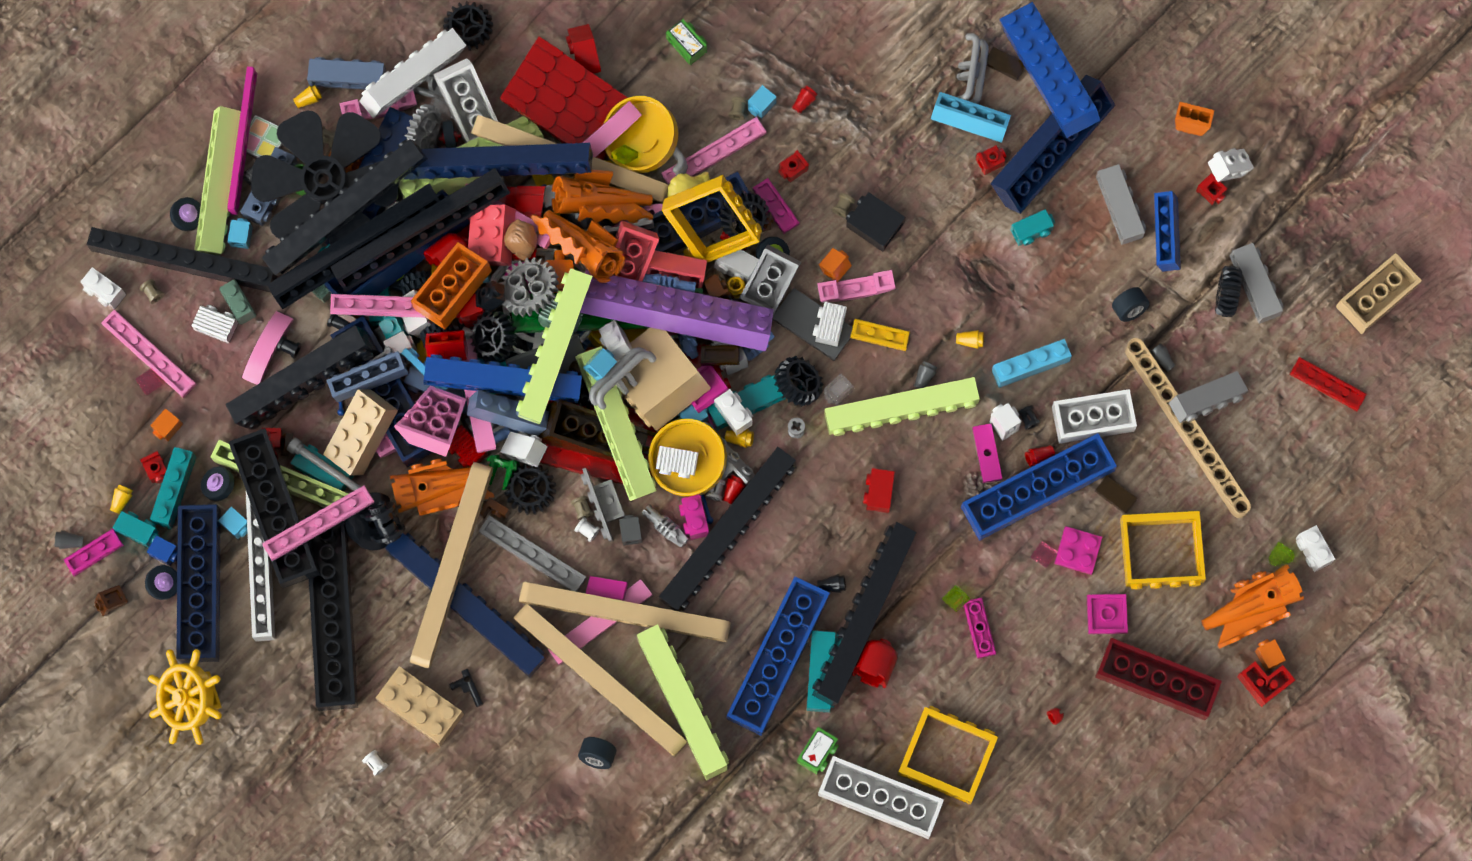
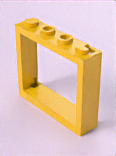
(690, 237)
(1158, 519)
(938, 785)

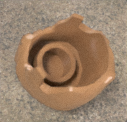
(521, 239)

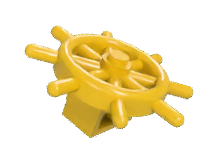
(193, 695)

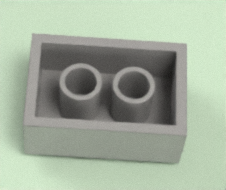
(770, 279)

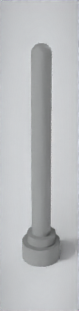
(297, 447)

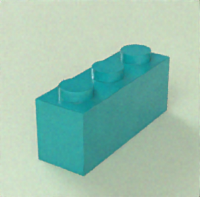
(313, 471)

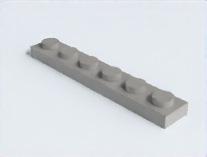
(532, 554)

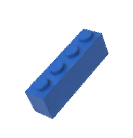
(1167, 231)

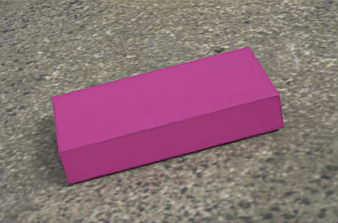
(607, 588)

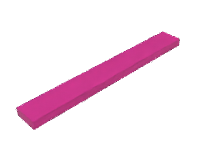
(242, 141)

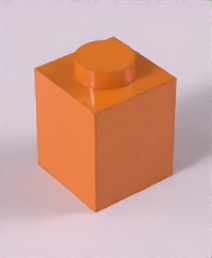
(835, 264)
(166, 425)
(1269, 654)

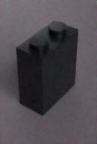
(875, 221)

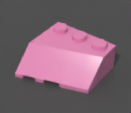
(432, 420)

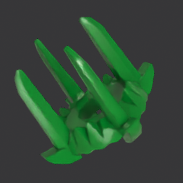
(497, 462)

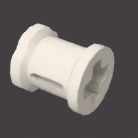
(587, 529)
(375, 763)

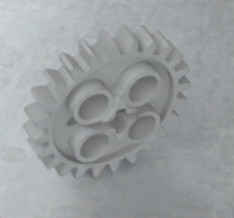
(425, 127)
(541, 283)

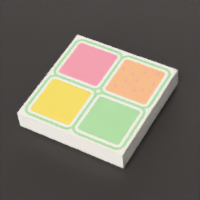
(262, 137)

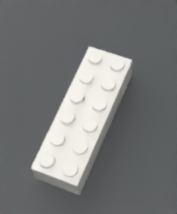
(412, 72)
(880, 797)

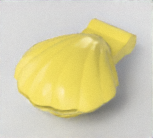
(684, 181)

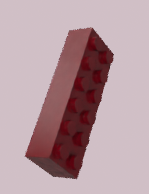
(1158, 679)

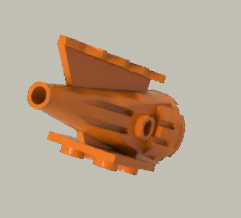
(597, 200)
(593, 247)
(442, 489)
(1252, 607)

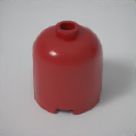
(440, 249)
(876, 663)

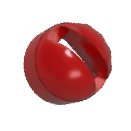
(1055, 716)

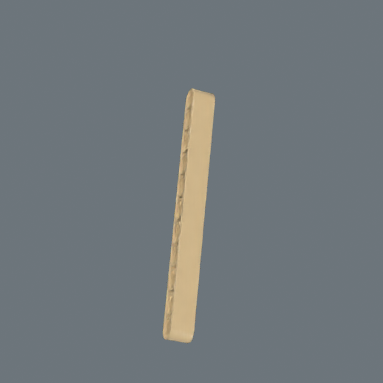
(621, 178)
(1188, 436)
(451, 565)
(624, 611)
(600, 680)

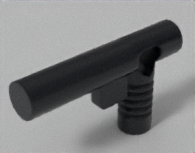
(467, 687)

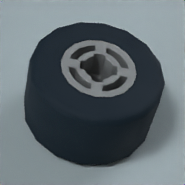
(1130, 304)
(597, 753)

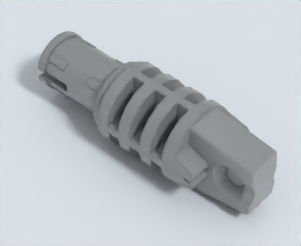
(666, 526)

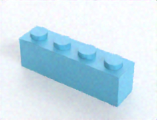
(970, 117)
(1031, 363)

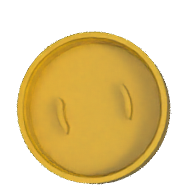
(651, 135)
(694, 437)

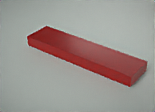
(1328, 384)

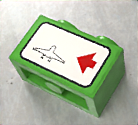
(818, 750)

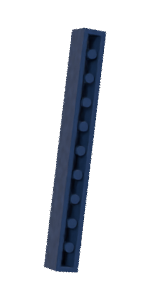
(507, 161)
(469, 607)

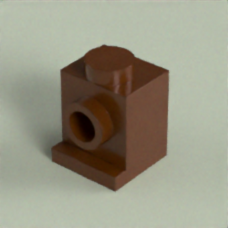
(718, 287)

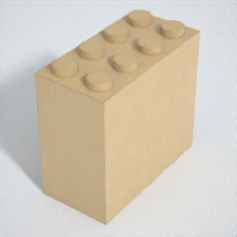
(665, 385)

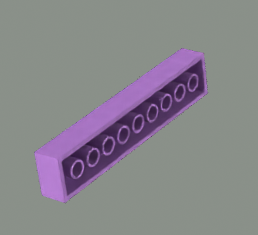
(679, 311)

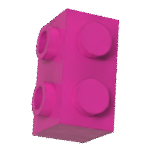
(695, 517)

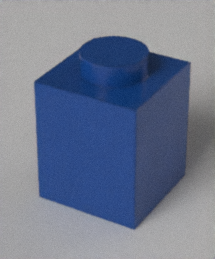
(163, 551)

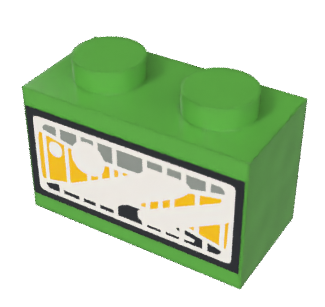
(686, 41)

